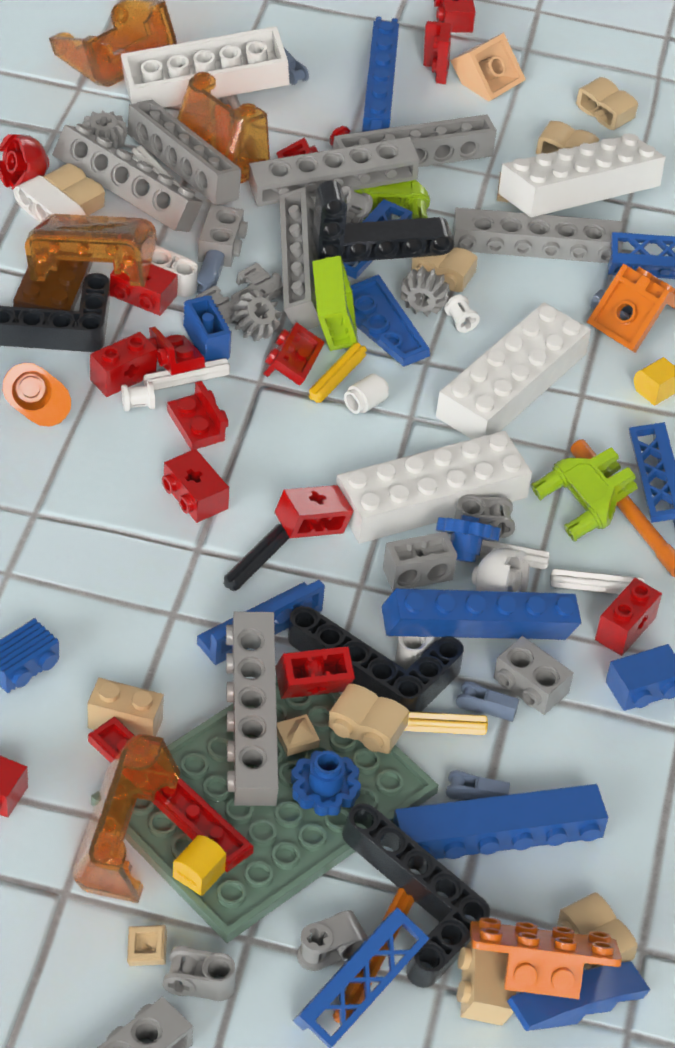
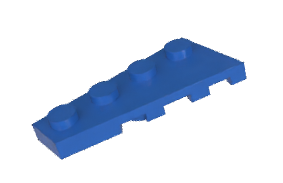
(386, 322)

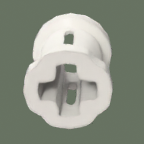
(462, 313)
(138, 396)

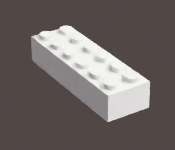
(237, 61)
(581, 175)
(513, 373)
(430, 483)

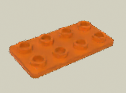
(544, 959)

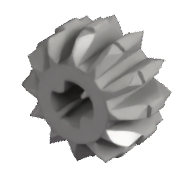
(107, 126)
(424, 291)
(256, 315)

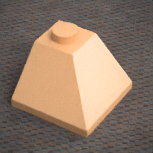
(489, 68)

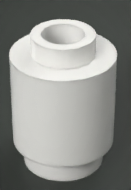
(366, 394)

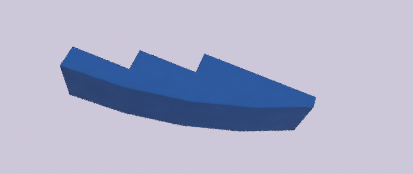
(599, 993)

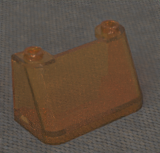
(136, 28)
(235, 133)
(116, 240)
(134, 773)

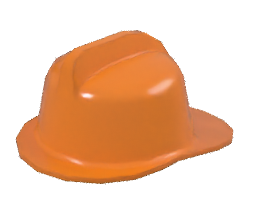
(36, 394)

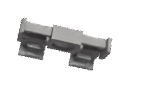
(257, 279)

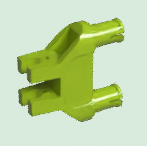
(406, 194)
(591, 487)

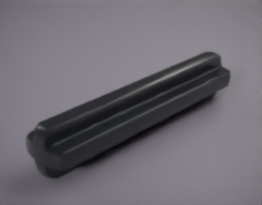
(255, 558)

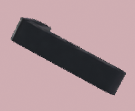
(373, 239)
(61, 329)
(410, 687)
(423, 888)

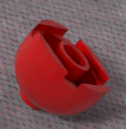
(21, 159)

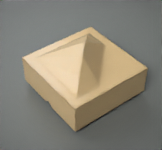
(297, 735)
(147, 945)

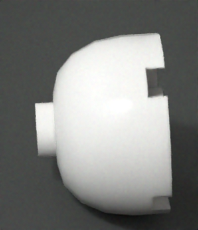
(502, 571)

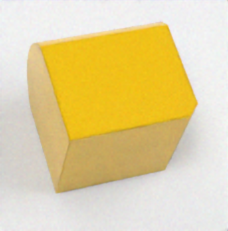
(656, 381)
(200, 864)

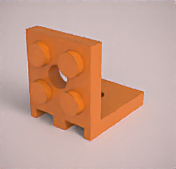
(644, 294)

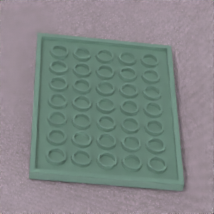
(289, 842)

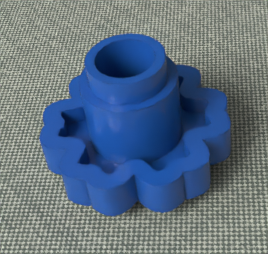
(467, 535)
(325, 783)

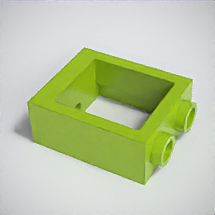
(335, 303)

